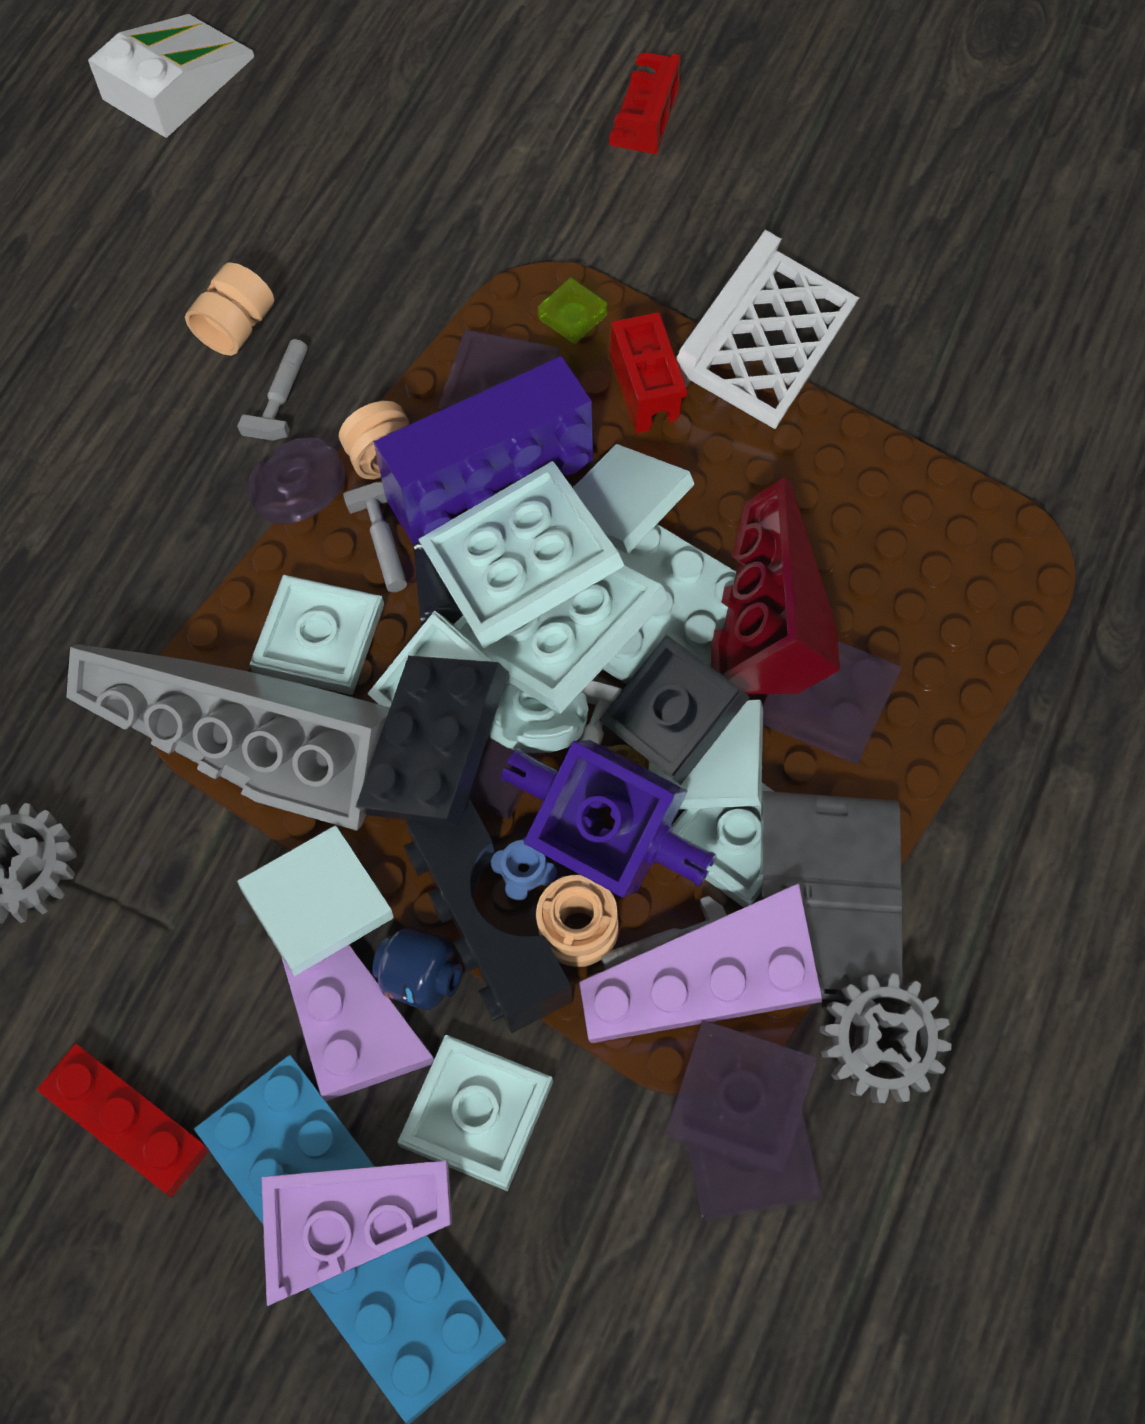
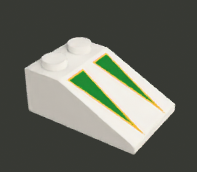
(166, 70)

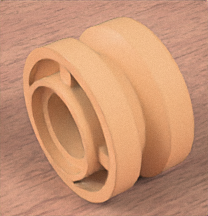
(365, 427)
(572, 896)

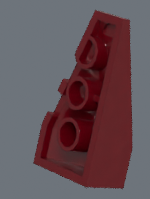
(778, 613)

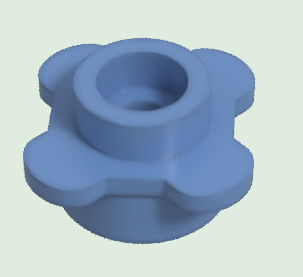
(518, 882)

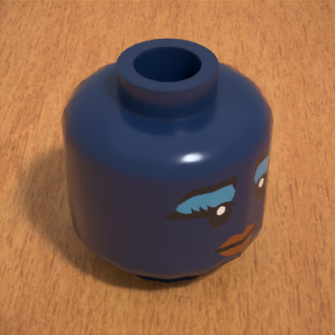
(417, 968)

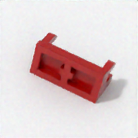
(647, 104)
(646, 369)

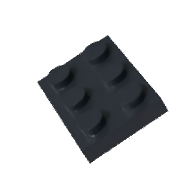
(433, 740)

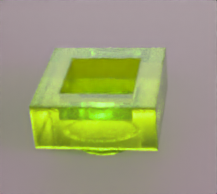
(572, 310)

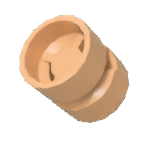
(229, 308)

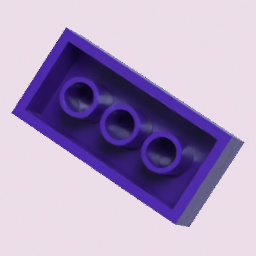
(484, 446)

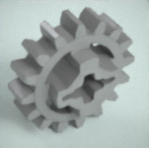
(38, 866)
(901, 1057)

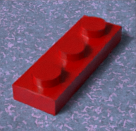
(123, 1120)

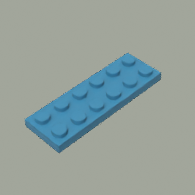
(397, 1312)

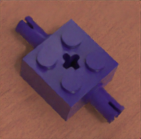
(573, 830)

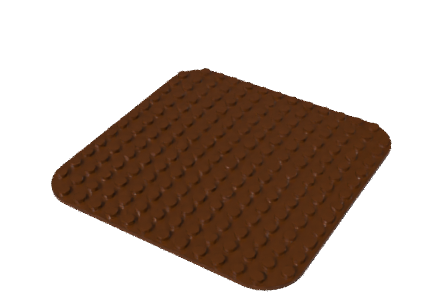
(911, 553)

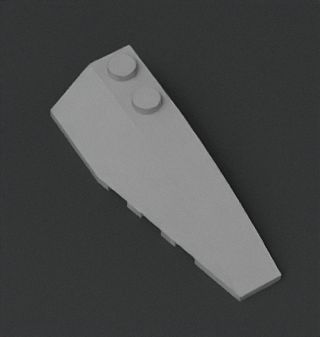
(263, 733)

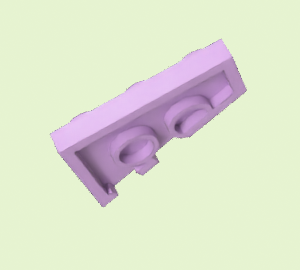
(345, 1218)

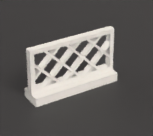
(726, 318)

